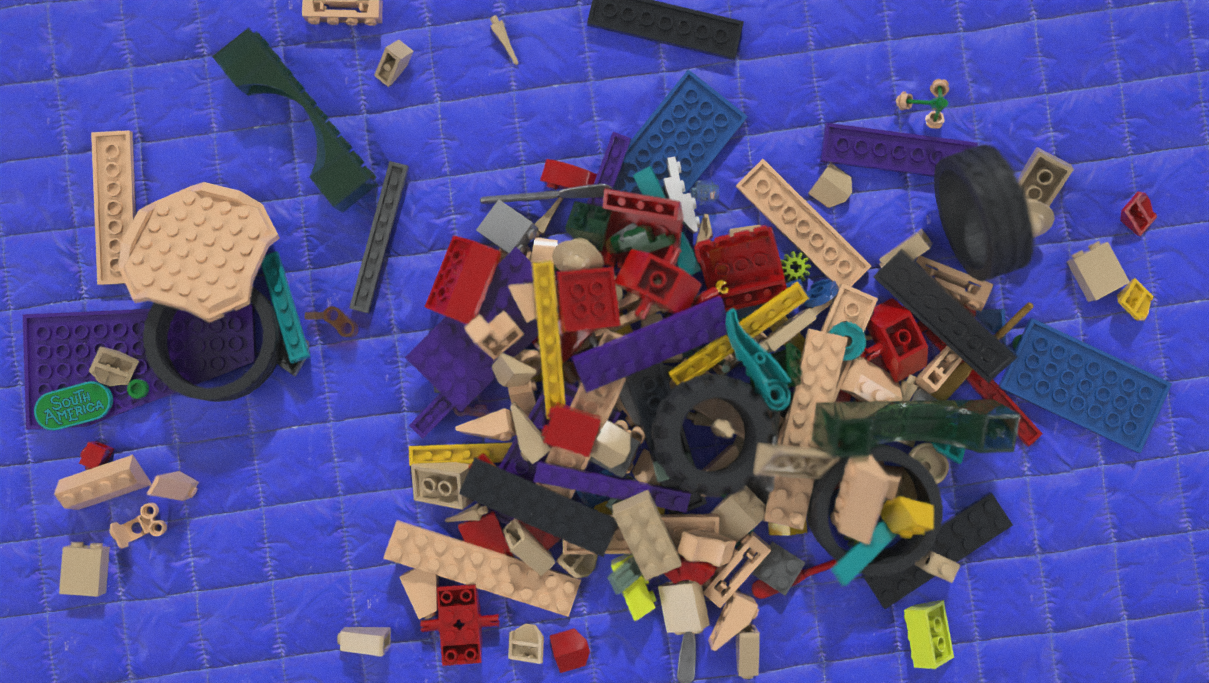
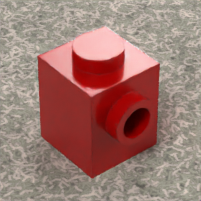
(95, 455)

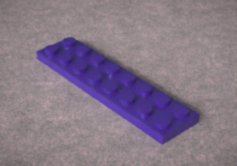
(887, 149)
(651, 344)

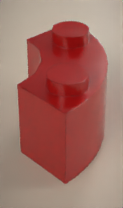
(564, 175)
(691, 570)

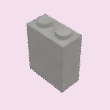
(507, 228)

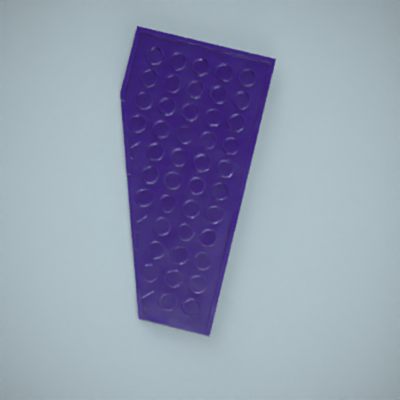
(63, 346)

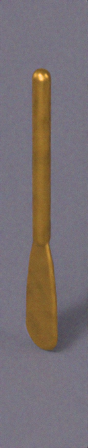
(963, 370)

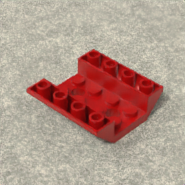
(463, 279)

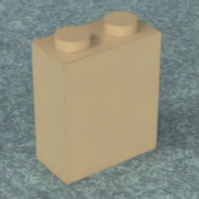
(1097, 271)
(84, 569)
(683, 607)

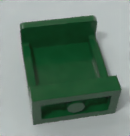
(790, 362)

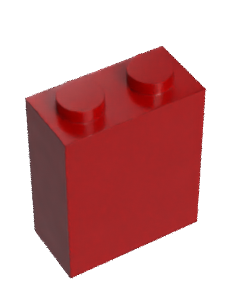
(571, 429)

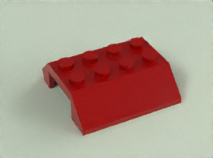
(628, 208)
(746, 263)

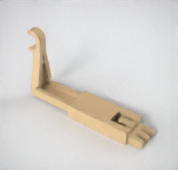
(794, 326)

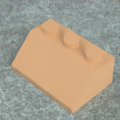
(870, 382)

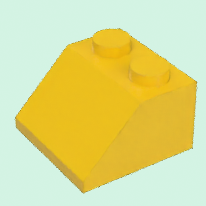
(907, 516)

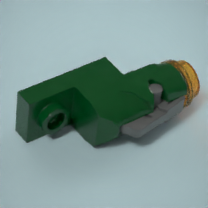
(637, 238)

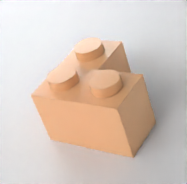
(496, 335)

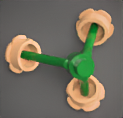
(935, 118)

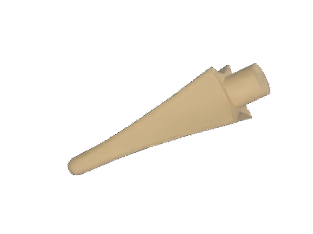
(499, 30)
(544, 221)
(908, 388)
(699, 419)
(473, 513)

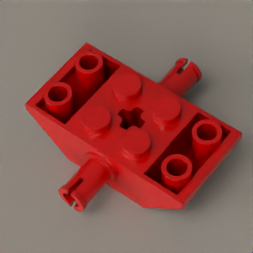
(676, 288)
(897, 339)
(458, 642)

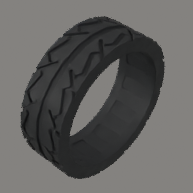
(984, 212)
(155, 344)
(905, 551)

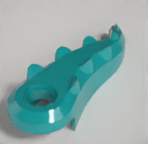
(759, 365)

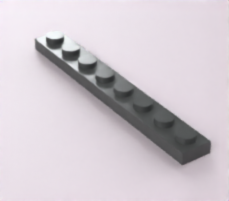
(379, 237)

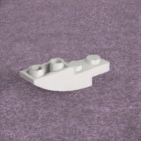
(674, 190)

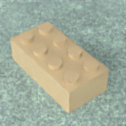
(646, 535)

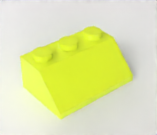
(637, 595)
(929, 634)

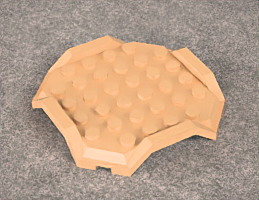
(197, 250)

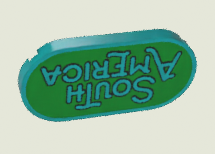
(73, 405)

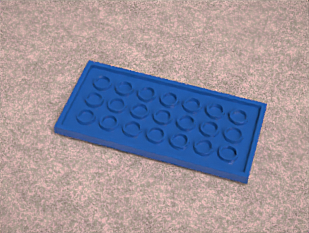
(687, 125)
(1085, 385)

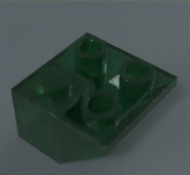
(589, 223)

